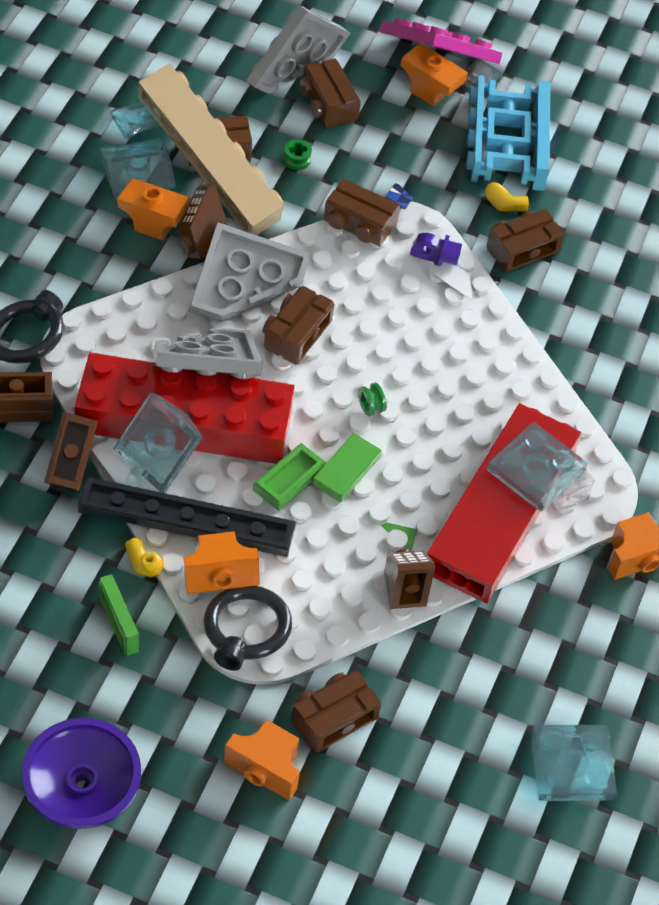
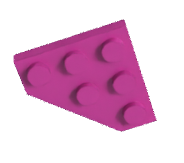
(441, 39)

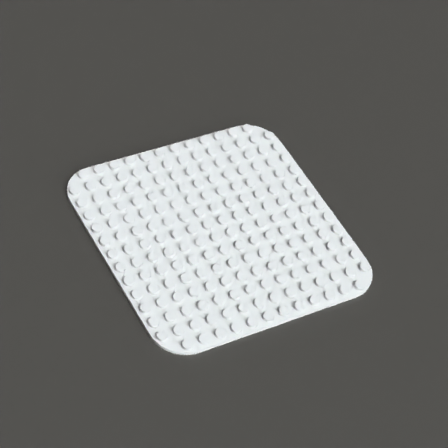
(449, 387)

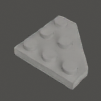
(301, 42)
(244, 273)
(219, 351)

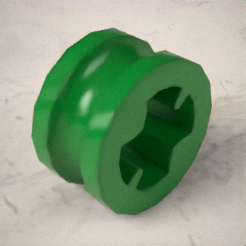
(300, 147)
(372, 399)

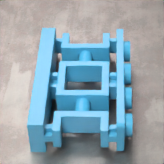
(510, 110)

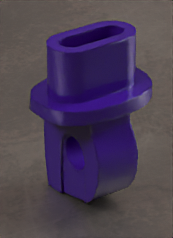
(432, 248)

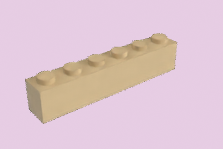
(210, 150)

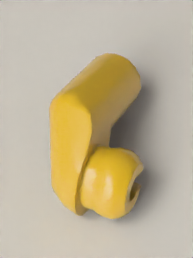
(503, 200)
(141, 562)

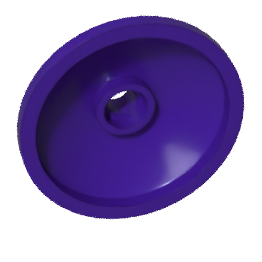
(75, 753)

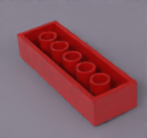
(231, 413)

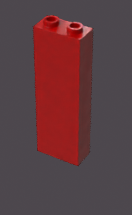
(491, 517)

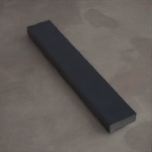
(185, 515)

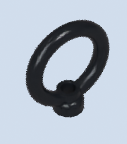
(45, 307)
(232, 650)

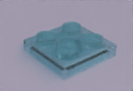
(537, 466)
(573, 762)

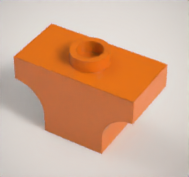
(431, 74)
(152, 207)
(635, 546)
(221, 564)
(266, 758)

